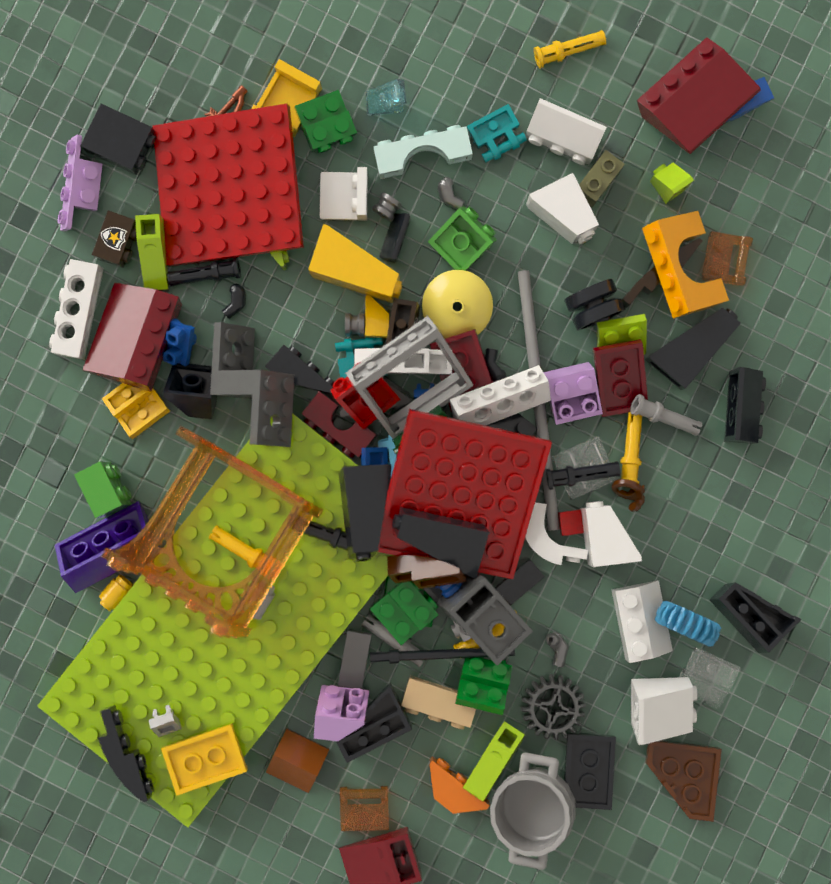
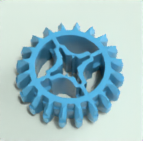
(688, 623)

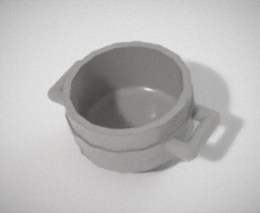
(533, 811)

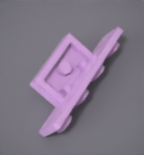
(81, 184)

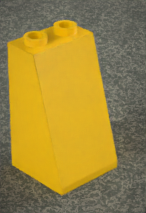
(351, 267)

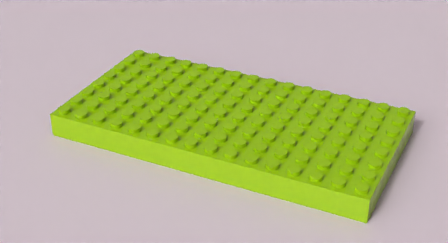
(164, 655)

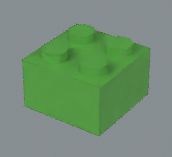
(103, 489)

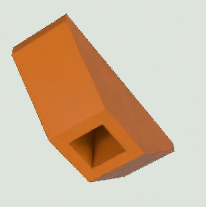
(449, 789)

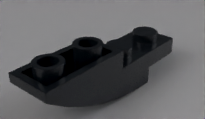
(126, 764)

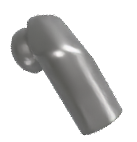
(447, 195)
(560, 648)

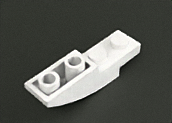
(423, 362)

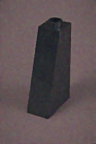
(692, 350)
(363, 505)
(443, 538)

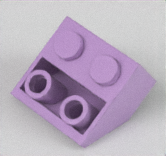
(573, 393)
(339, 712)

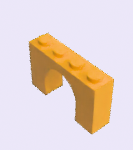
(681, 292)

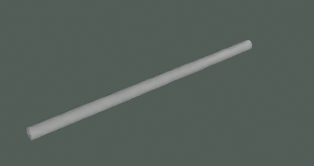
(540, 410)

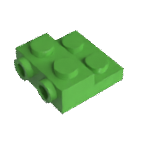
(463, 239)

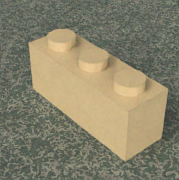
(437, 702)

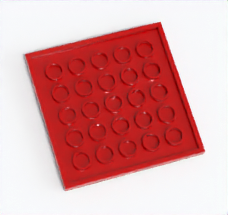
(228, 185)
(468, 476)

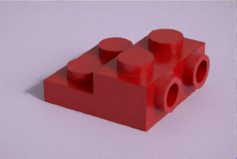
(354, 404)

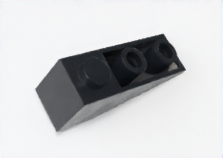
(305, 374)

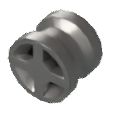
(387, 206)
(355, 324)

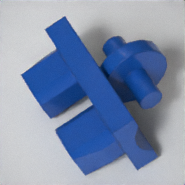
(180, 342)

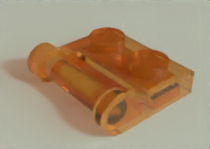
(719, 257)
(364, 816)

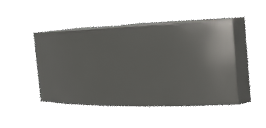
(354, 659)

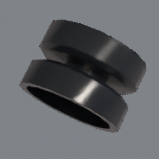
(594, 304)

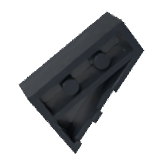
(754, 617)
(383, 722)

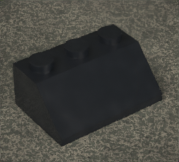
(744, 406)

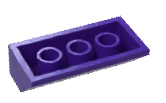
(81, 553)

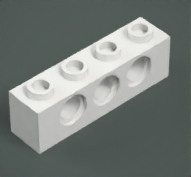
(82, 321)
(502, 398)

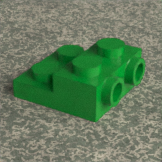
(325, 122)
(404, 611)
(484, 685)

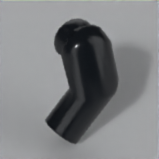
(238, 300)
(494, 370)

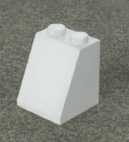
(564, 209)
(606, 537)
(662, 708)

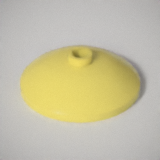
(463, 288)

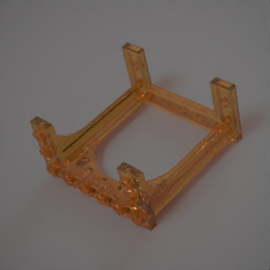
(141, 551)

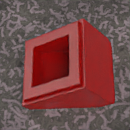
(570, 522)

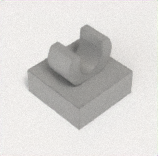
(165, 723)

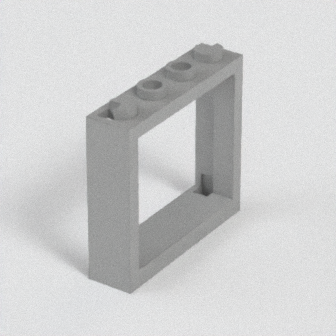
(394, 354)

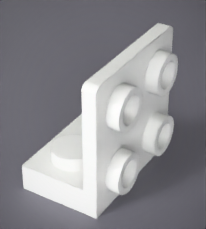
(344, 195)

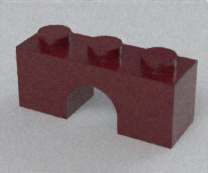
(320, 414)

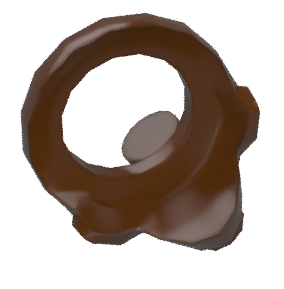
(635, 493)

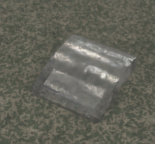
(583, 455)
(710, 676)

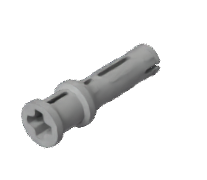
(656, 412)

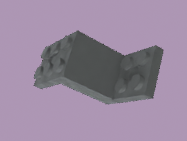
(269, 390)
(477, 609)

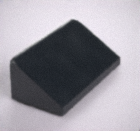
(395, 237)
(524, 579)

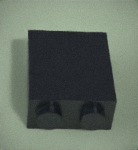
(119, 139)

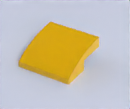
(135, 408)

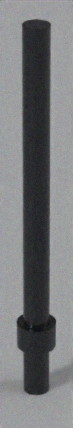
(395, 655)

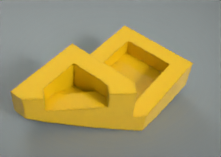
(375, 319)

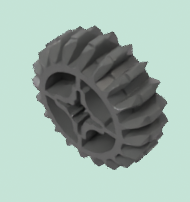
(548, 727)

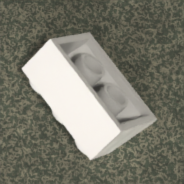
(564, 132)
(636, 615)

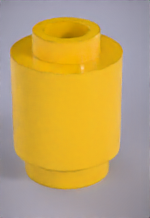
(115, 592)

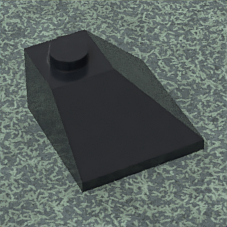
(190, 389)

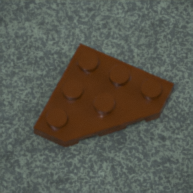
(688, 775)

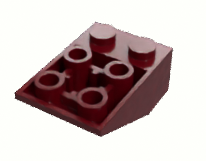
(382, 859)

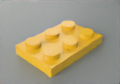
(204, 759)

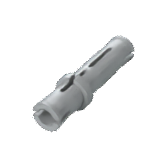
(380, 631)

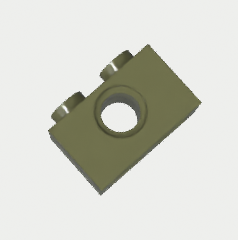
(600, 177)

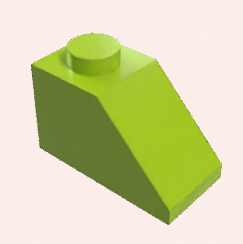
(670, 181)

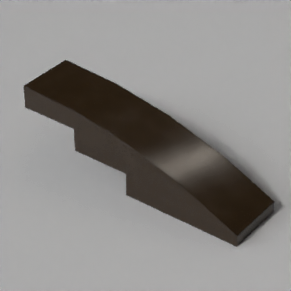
(651, 278)

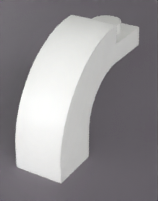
(542, 544)

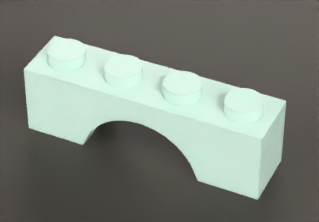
(450, 144)

